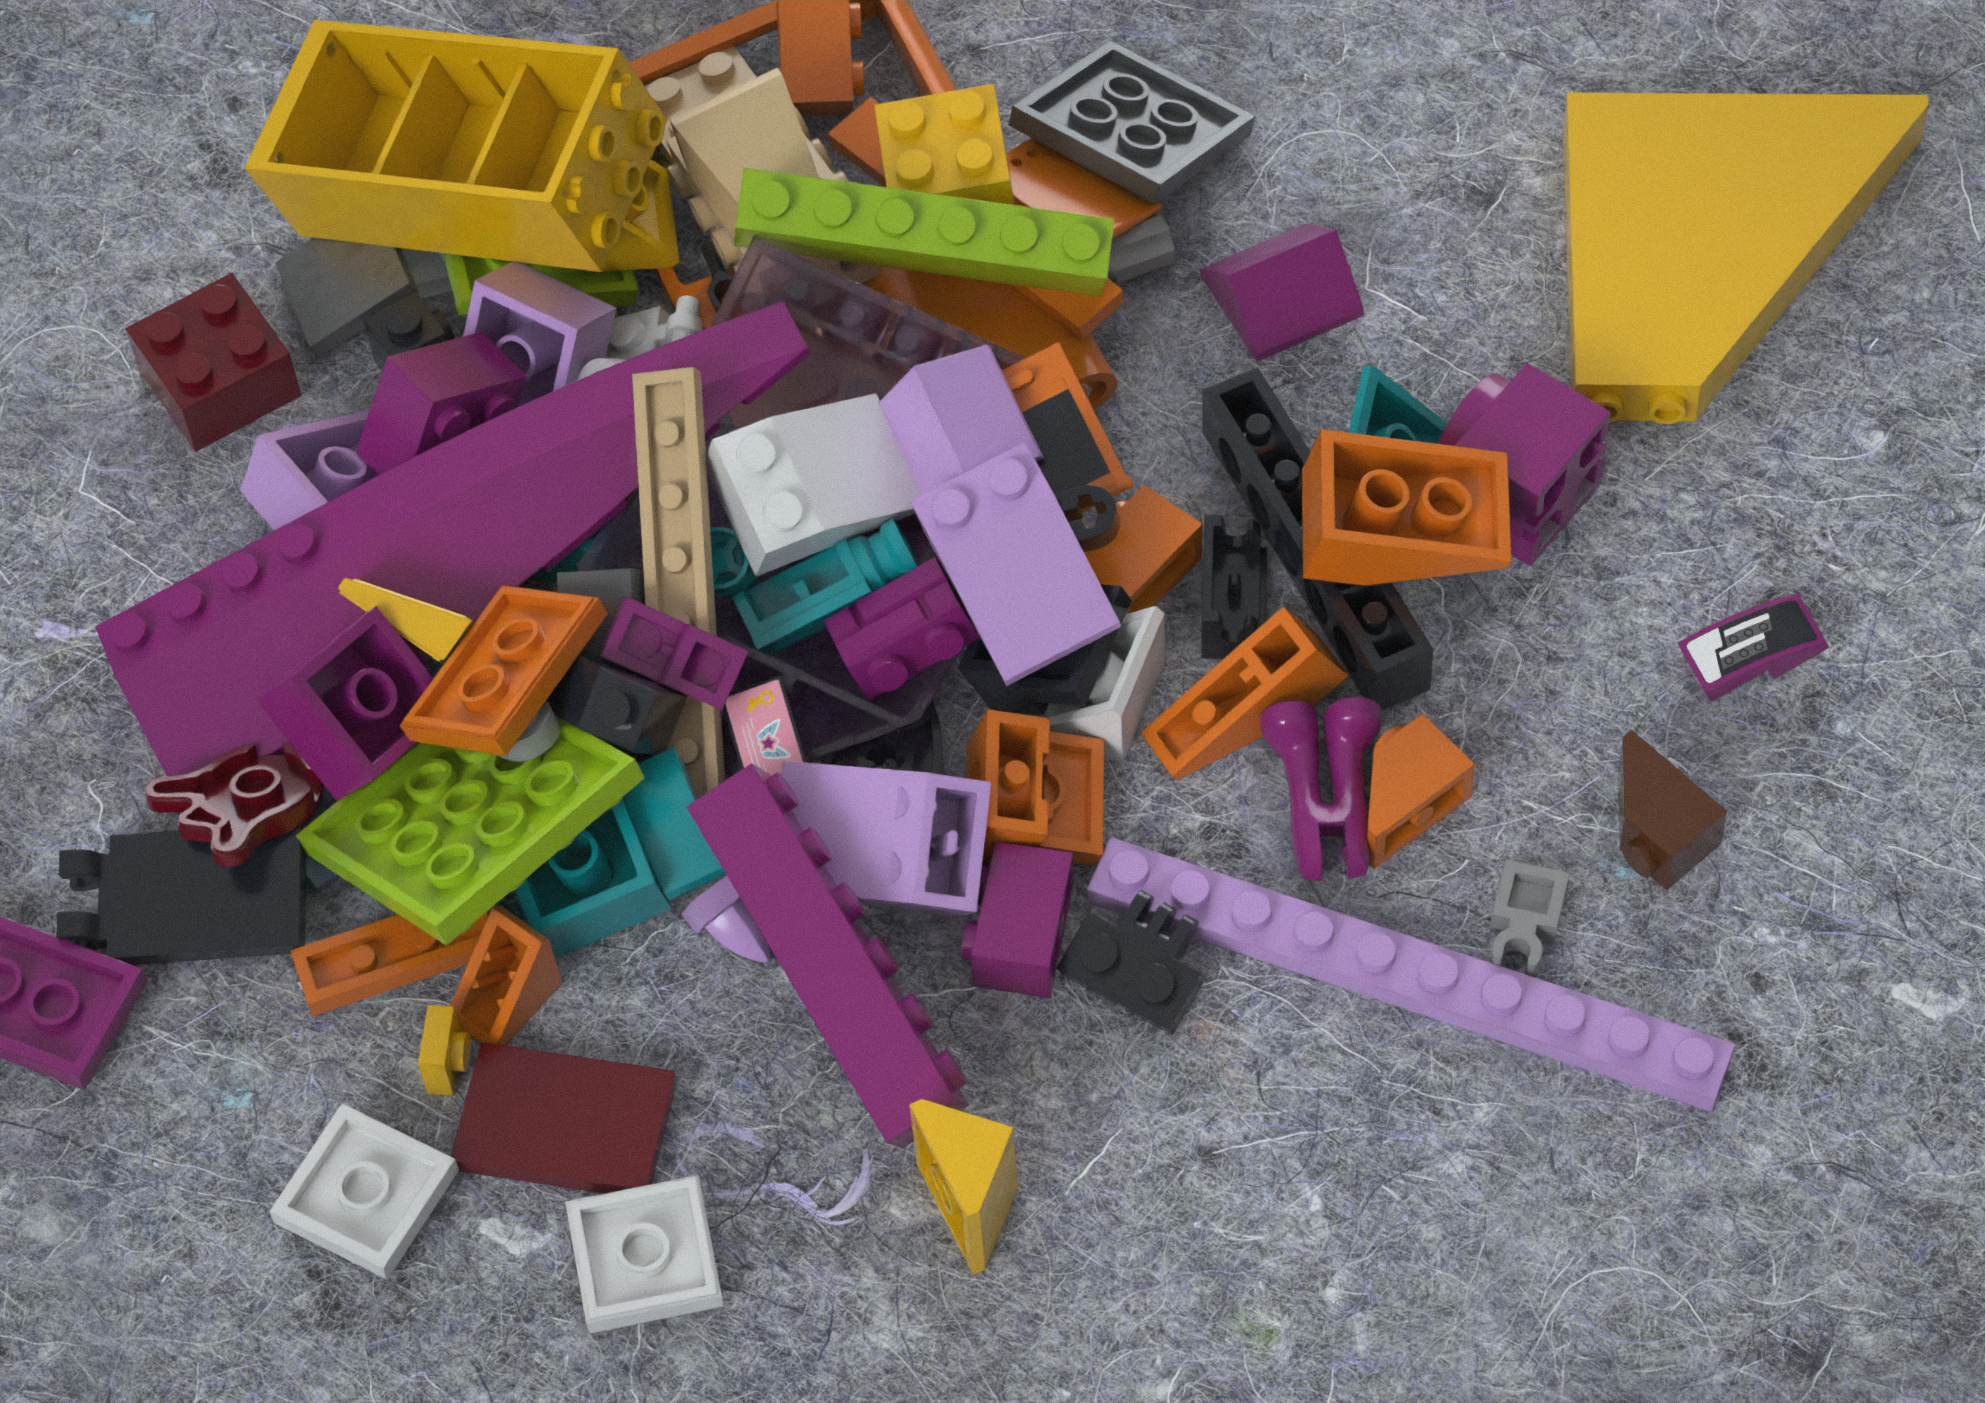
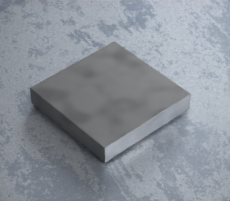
(341, 284)

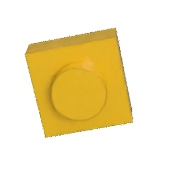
(443, 1050)

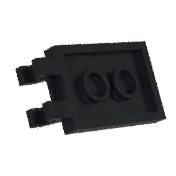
(175, 904)

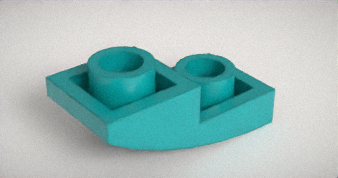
(667, 829)

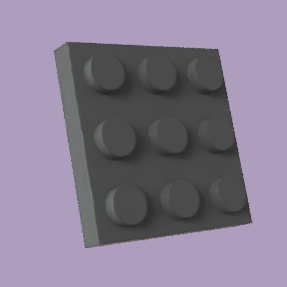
(1131, 121)

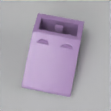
(897, 833)

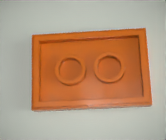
(504, 670)

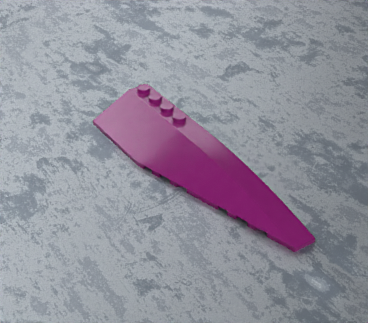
(431, 529)

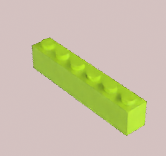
(925, 232)

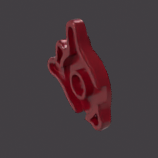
(239, 800)

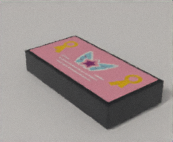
(765, 726)

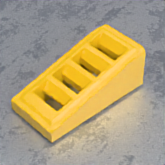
(421, 623)

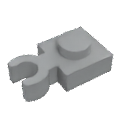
(1527, 909)

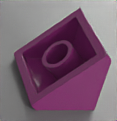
(1286, 289)

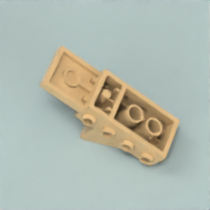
(733, 120)

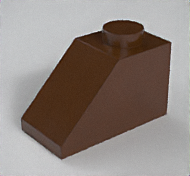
(1663, 815)

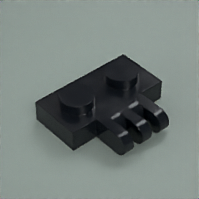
(1137, 962)

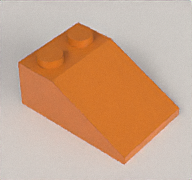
(1402, 510)

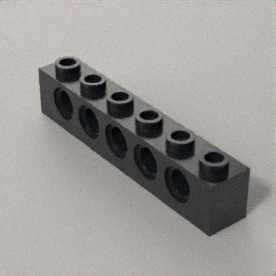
(1265, 462)

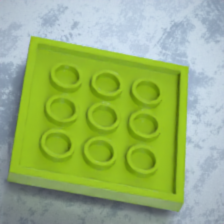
(464, 827)

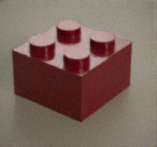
(213, 362)

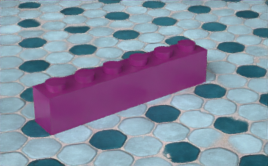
(825, 950)

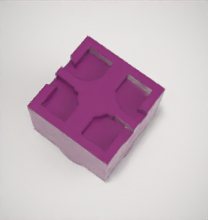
(1550, 448)

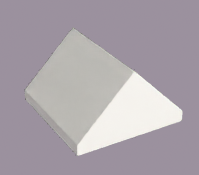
(1121, 687)

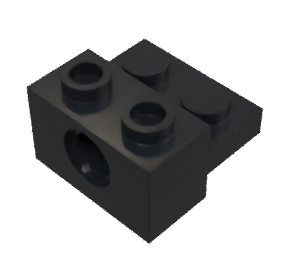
(1061, 682)

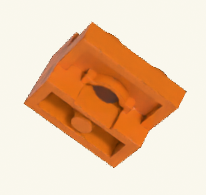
(1042, 785)

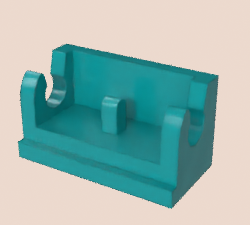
(801, 598)

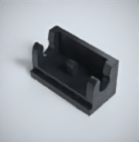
(1231, 586)

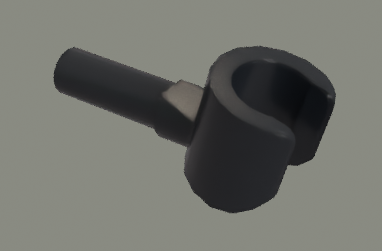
(720, 277)

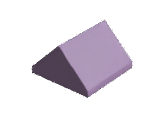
(955, 416)

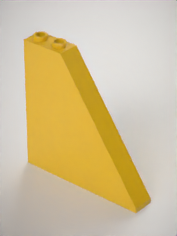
(1705, 225)

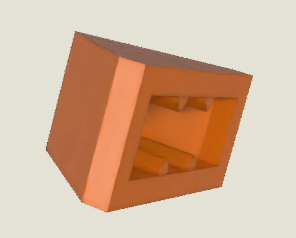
(505, 979)

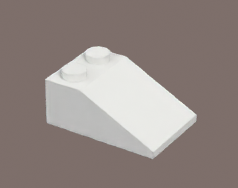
(810, 480)

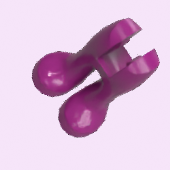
(1349, 730)

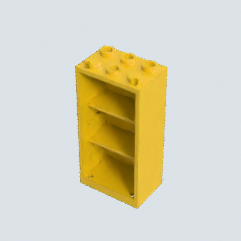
(458, 144)

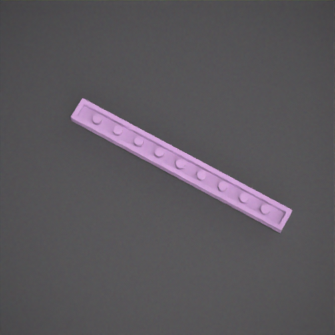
(1419, 976)

